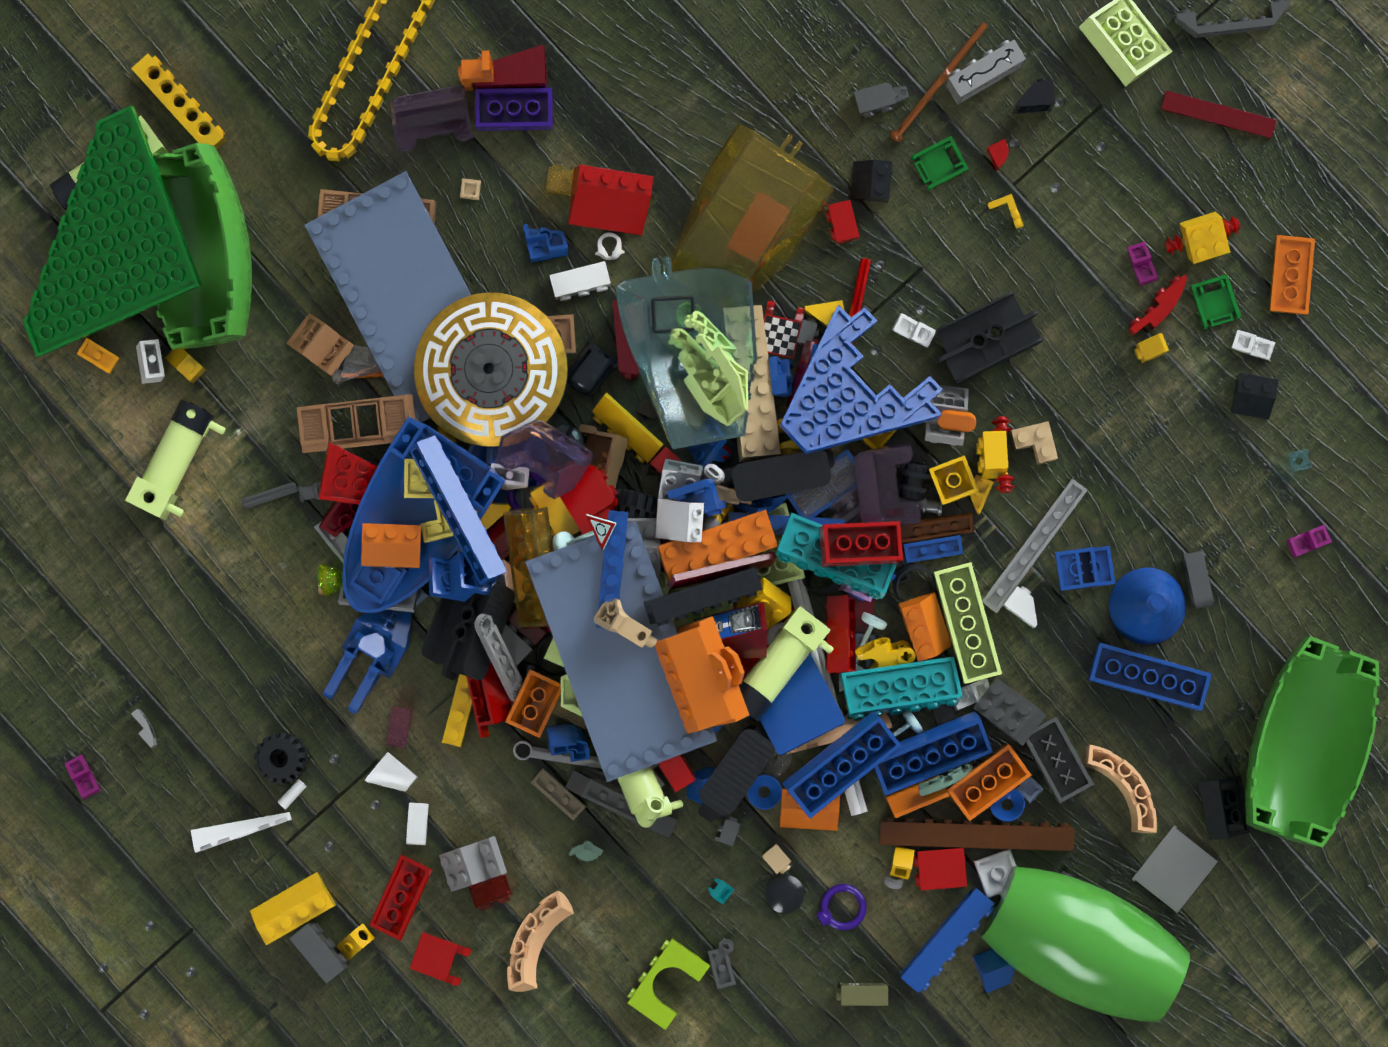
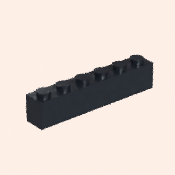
(703, 595)

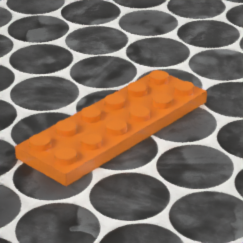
(720, 544)

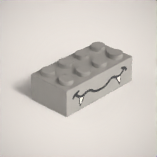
(986, 71)

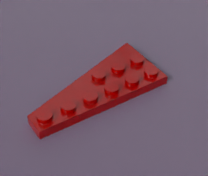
(344, 476)

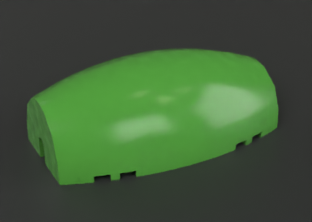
(219, 247)
(1311, 742)
(1086, 945)

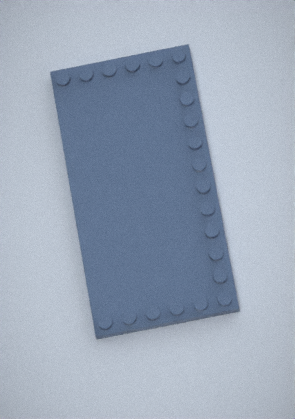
(390, 274)
(613, 679)

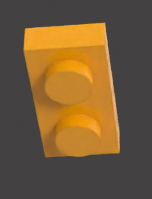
(98, 356)

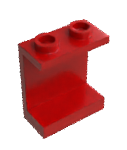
(940, 869)

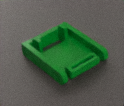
(936, 165)
(1215, 305)

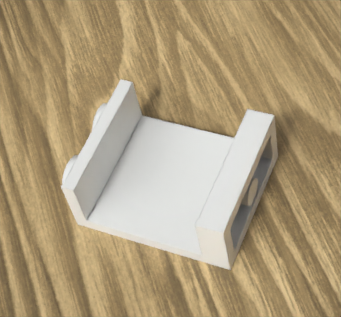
(679, 520)

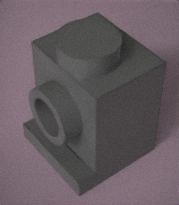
(808, 331)
(728, 831)

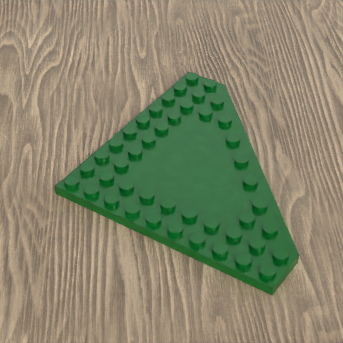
(113, 246)

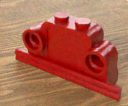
(590, 497)
(488, 700)

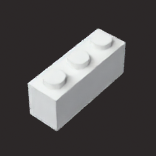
(580, 281)

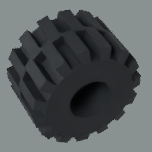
(636, 504)
(271, 763)

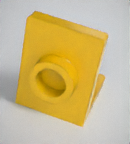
(353, 943)

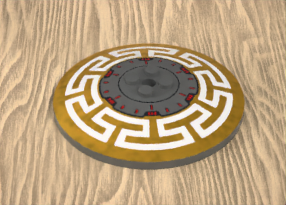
(526, 359)

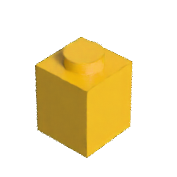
(902, 862)

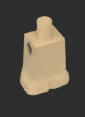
(613, 618)

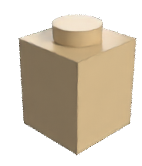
(777, 859)

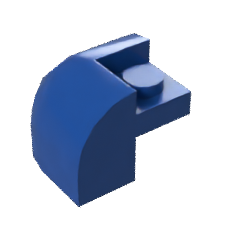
(568, 739)

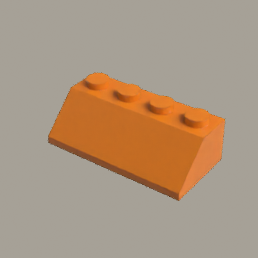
(988, 781)

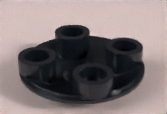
(784, 893)

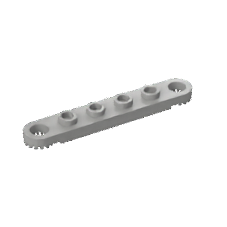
(498, 655)

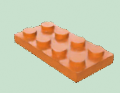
(1292, 275)

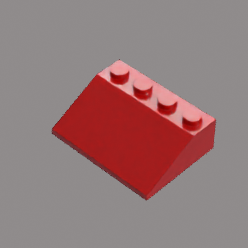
(609, 199)

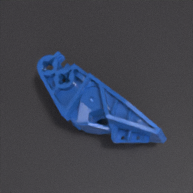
(380, 636)

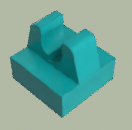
(721, 891)

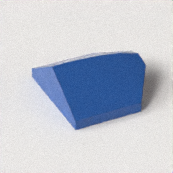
(694, 788)
(993, 970)

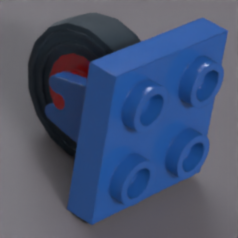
(715, 452)

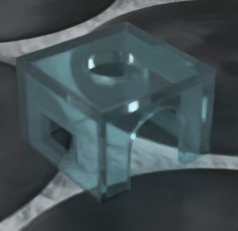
(1303, 454)

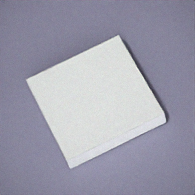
(994, 871)

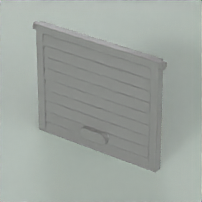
(1175, 869)

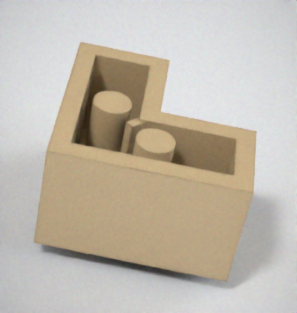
(1036, 436)

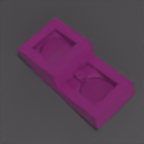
(1142, 263)
(1308, 541)
(83, 777)

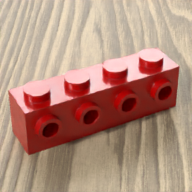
(842, 634)

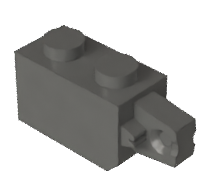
(878, 98)

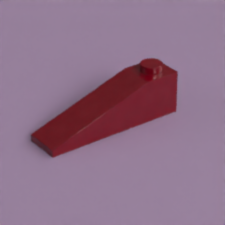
(338, 517)

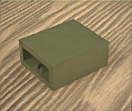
(862, 994)

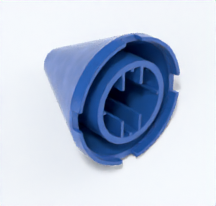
(1147, 606)

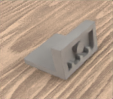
(677, 474)

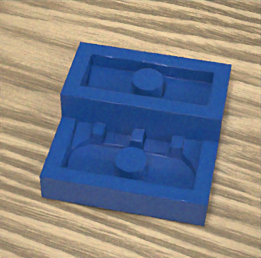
(768, 504)

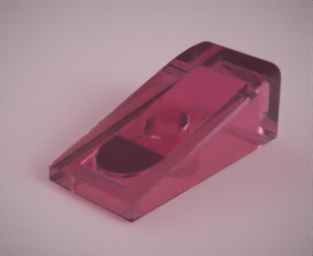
(399, 727)

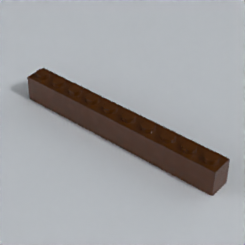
(976, 835)

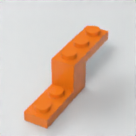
(476, 71)

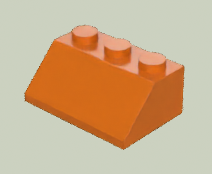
(391, 545)
(925, 626)
(534, 703)
(909, 799)
(794, 817)

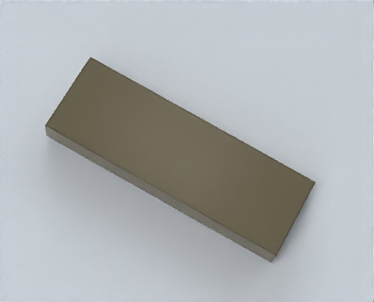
(558, 794)

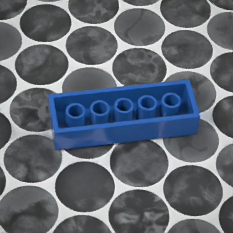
(1149, 677)
(933, 753)
(841, 764)
(946, 939)

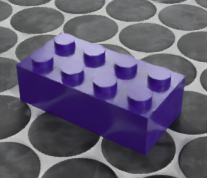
(514, 109)

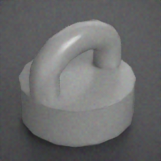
(893, 882)

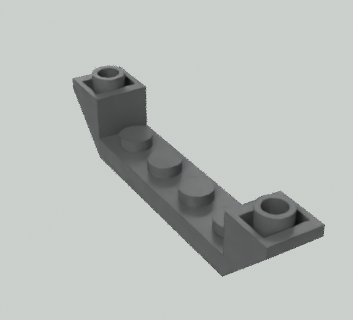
(1188, 22)
(614, 801)

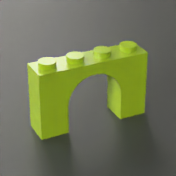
(644, 998)

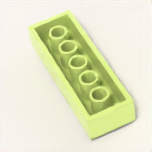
(967, 623)

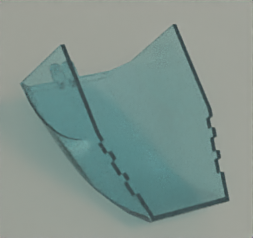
(725, 302)

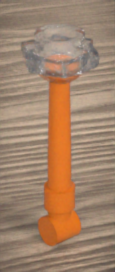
(337, 376)

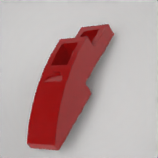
(1165, 302)

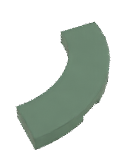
(944, 781)

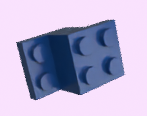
(700, 492)
(1084, 568)
(454, 579)

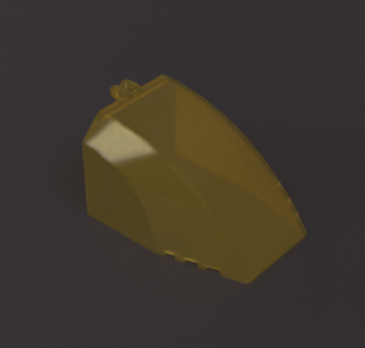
(751, 209)

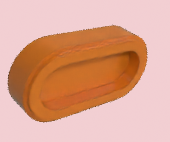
(957, 421)

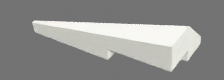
(215, 835)

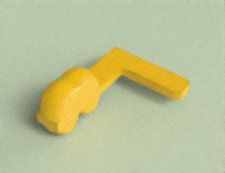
(1012, 206)

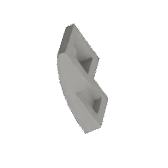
(146, 733)

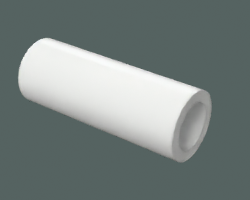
(293, 792)

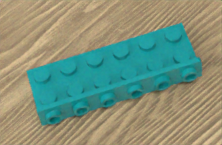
(802, 547)
(901, 688)

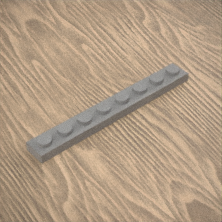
(1034, 546)

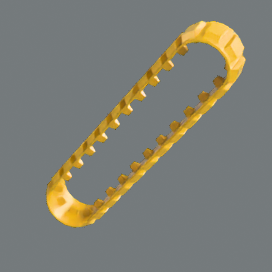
(384, 84)

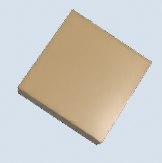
(470, 189)

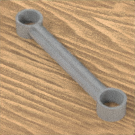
(544, 754)

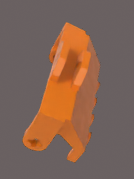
(702, 676)

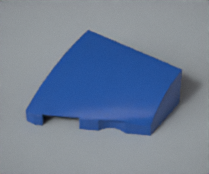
(544, 243)
(781, 376)

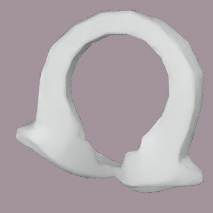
(602, 252)

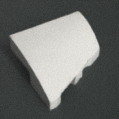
(391, 774)

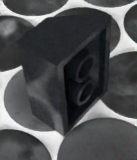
(1224, 807)

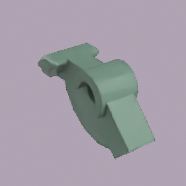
(586, 851)

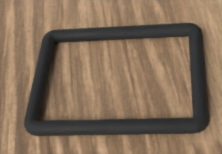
(666, 299)

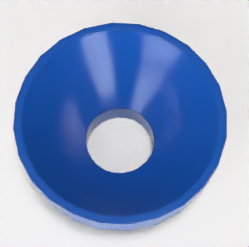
(770, 801)
(1017, 809)

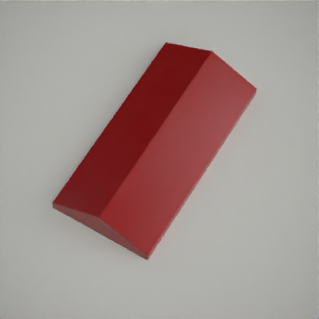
(400, 897)

